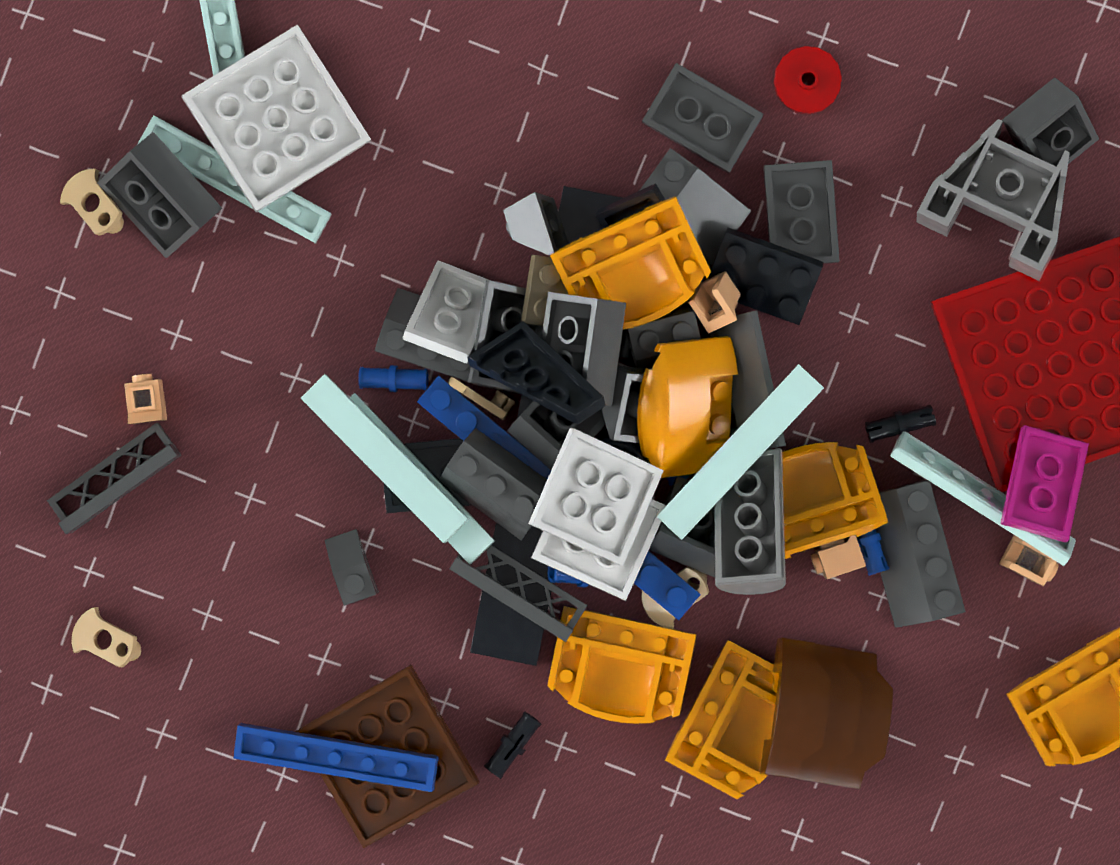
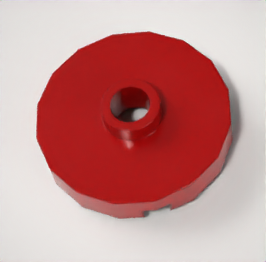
(801, 97)

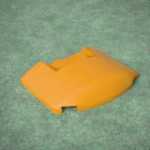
(640, 261)
(686, 404)
(828, 495)
(622, 668)
(1074, 704)
(729, 723)

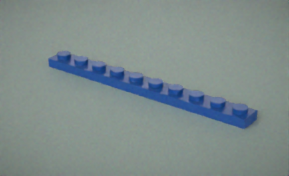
(463, 417)

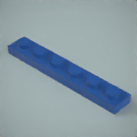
(336, 757)

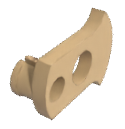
(76, 193)
(498, 406)
(662, 616)
(86, 633)

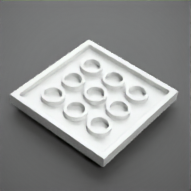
(276, 118)

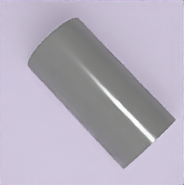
(752, 530)

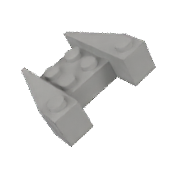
(1007, 188)

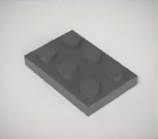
(702, 118)
(802, 208)

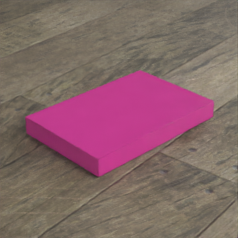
(1044, 483)

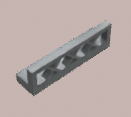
(115, 490)
(519, 602)

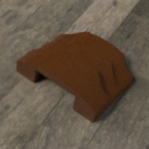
(827, 714)

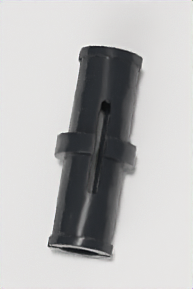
(900, 422)
(512, 745)

